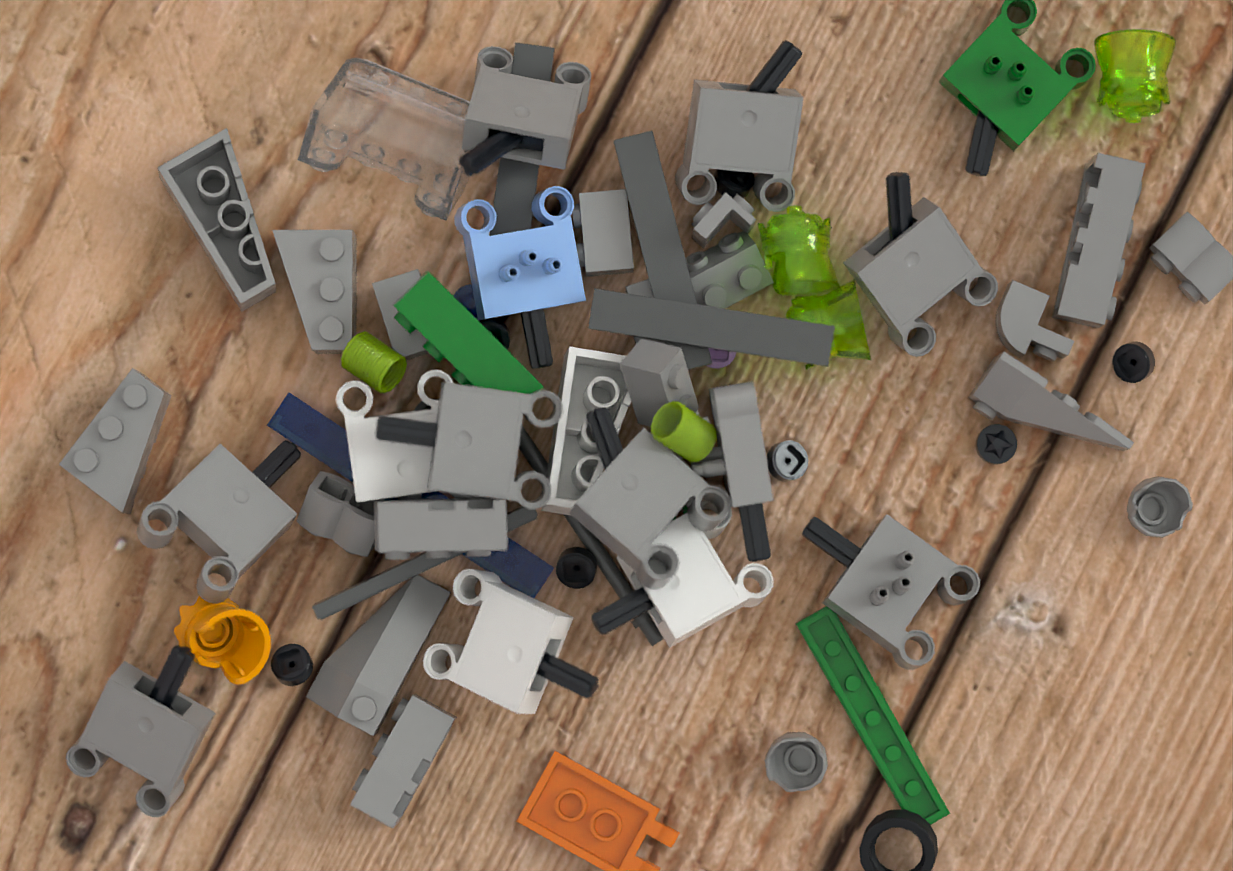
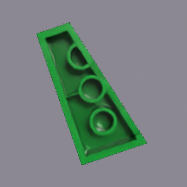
(460, 339)

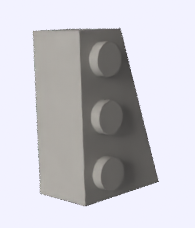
(323, 282)
(118, 441)
(440, 527)
(402, 760)

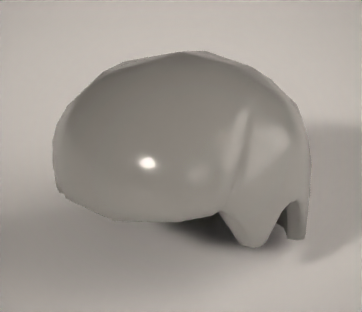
(1158, 506)
(796, 761)

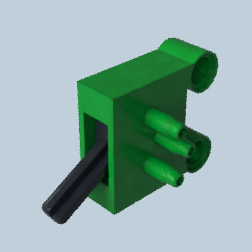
(1009, 85)

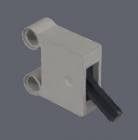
(521, 114)
(745, 131)
(916, 266)
(640, 497)

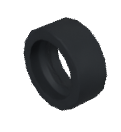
(898, 819)

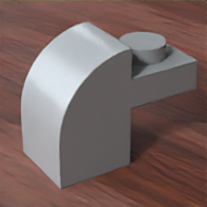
(1018, 324)

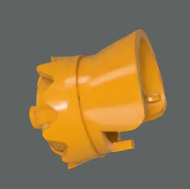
(225, 638)

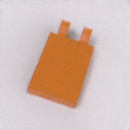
(593, 817)

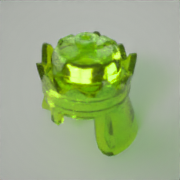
(1134, 72)
(799, 248)
(837, 309)

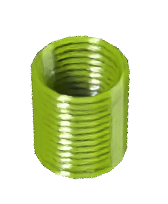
(373, 362)
(683, 431)

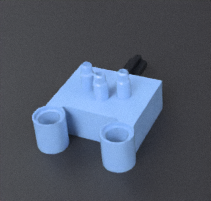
(524, 268)

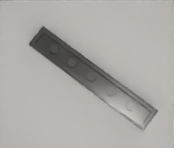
(516, 178)
(657, 229)
(711, 327)
(402, 572)

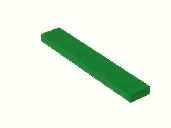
(871, 715)

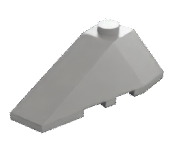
(1020, 396)
(373, 663)

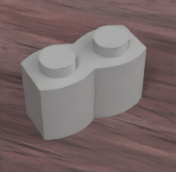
(1194, 258)
(334, 514)

